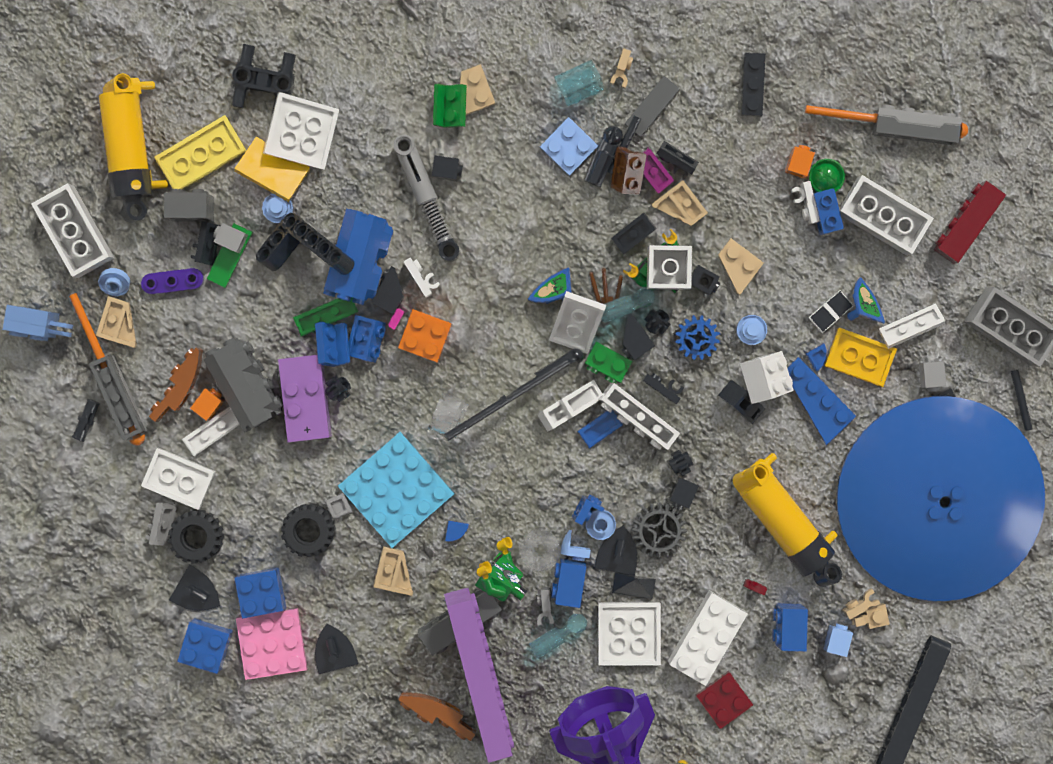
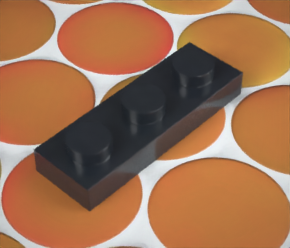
(753, 84)

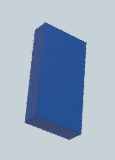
(600, 428)

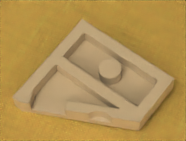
(478, 90)
(681, 204)
(739, 264)
(117, 323)
(393, 572)

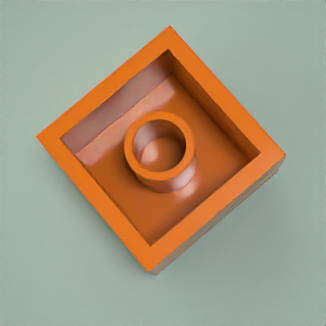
(425, 335)

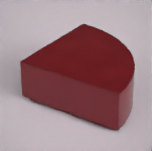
(755, 586)

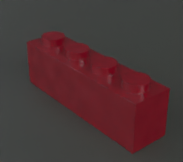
(969, 222)

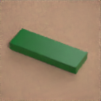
(227, 261)
(328, 313)

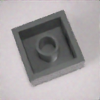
(188, 207)

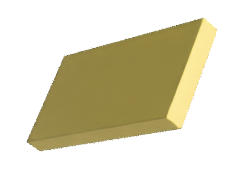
(200, 154)

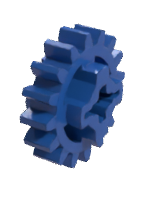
(695, 347)

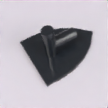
(618, 553)
(195, 591)
(333, 650)

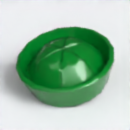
(826, 175)

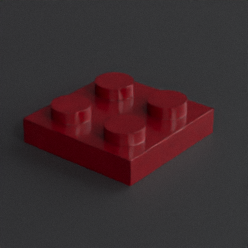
(724, 699)

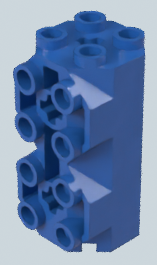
(365, 241)

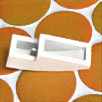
(570, 405)

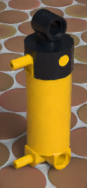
(125, 144)
(787, 522)

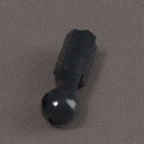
(604, 155)

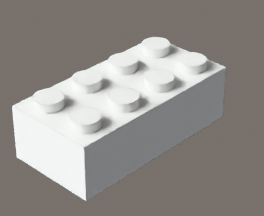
(885, 215)
(72, 230)
(707, 637)

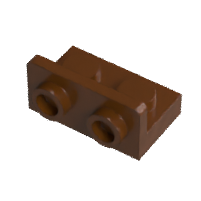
(628, 171)

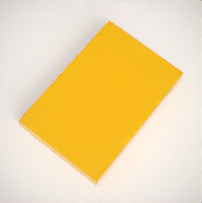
(270, 172)
(860, 357)

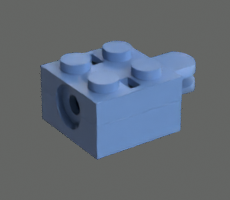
(36, 323)

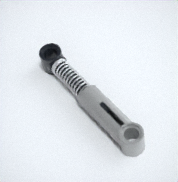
(425, 196)

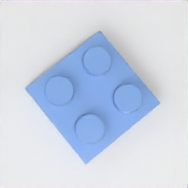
(569, 146)

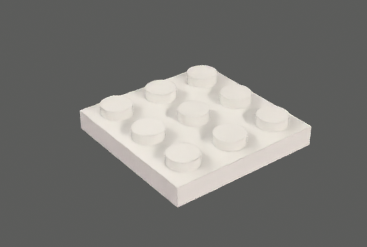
(301, 131)
(629, 633)

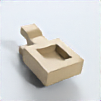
(624, 63)
(856, 607)
(874, 617)

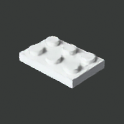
(577, 322)
(178, 478)

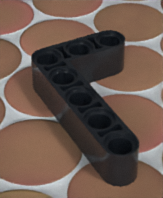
(288, 236)

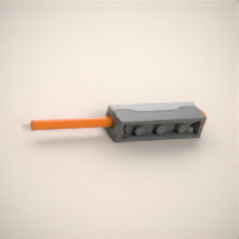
(904, 123)
(112, 384)

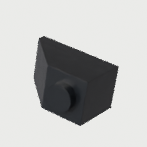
(635, 339)
(739, 400)

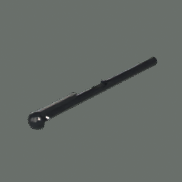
(541, 375)

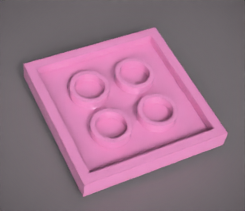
(271, 644)

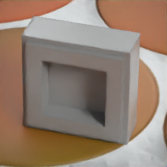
(338, 506)

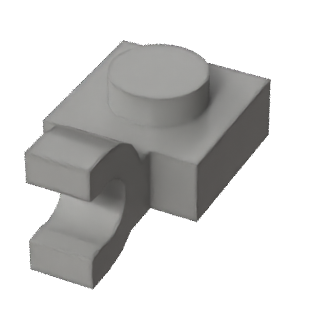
(544, 600)

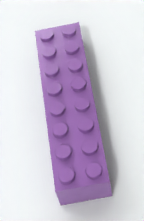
(480, 674)

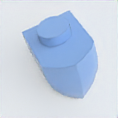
(576, 552)

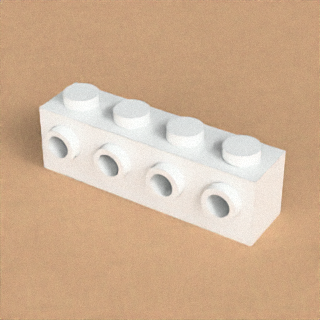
(639, 416)

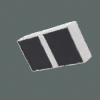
(830, 311)

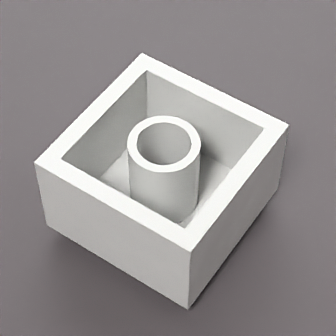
(669, 267)
(767, 377)

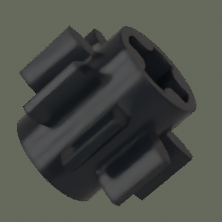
(657, 321)
(338, 388)
(681, 462)

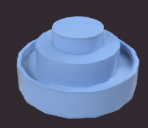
(276, 208)
(114, 282)
(751, 330)
(601, 525)

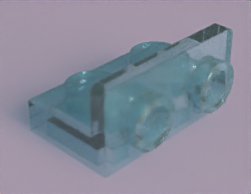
(579, 83)

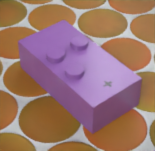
(304, 398)

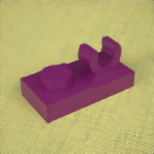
(655, 172)

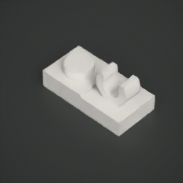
(810, 210)
(415, 269)

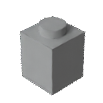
(230, 238)
(932, 375)

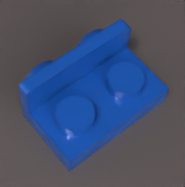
(828, 212)
(366, 338)
(332, 344)
(583, 509)

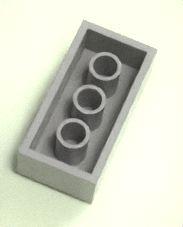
(1012, 326)

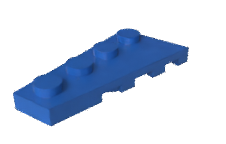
(822, 405)

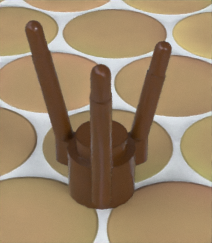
(605, 299)

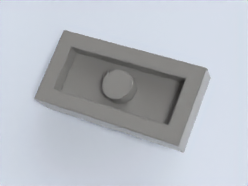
(162, 521)

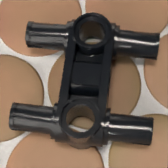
(259, 78)

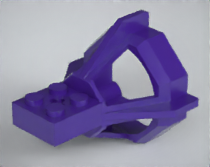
(612, 745)

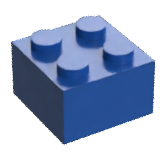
(570, 582)
(260, 592)
(790, 627)
(205, 646)

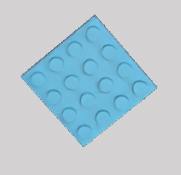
(396, 489)

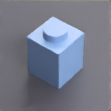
(838, 640)

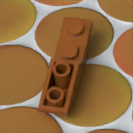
(184, 378)
(430, 707)

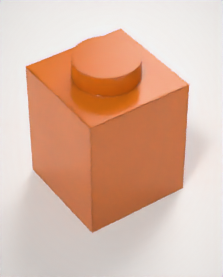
(800, 161)
(208, 403)

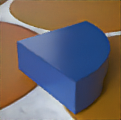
(817, 356)
(455, 530)

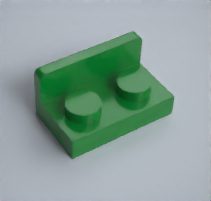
(449, 105)
(607, 362)

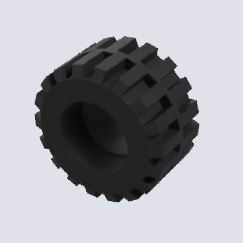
(291, 536)
(180, 544)

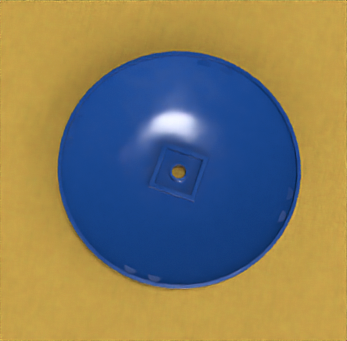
(894, 491)

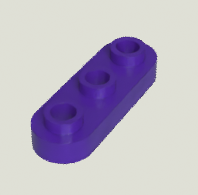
(181, 281)

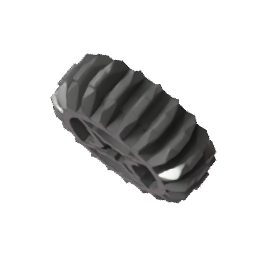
(656, 539)

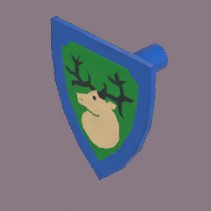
(552, 288)
(865, 303)

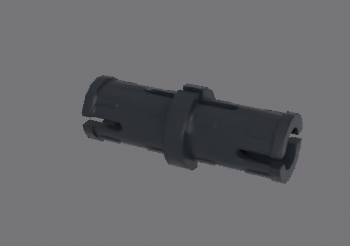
(85, 420)

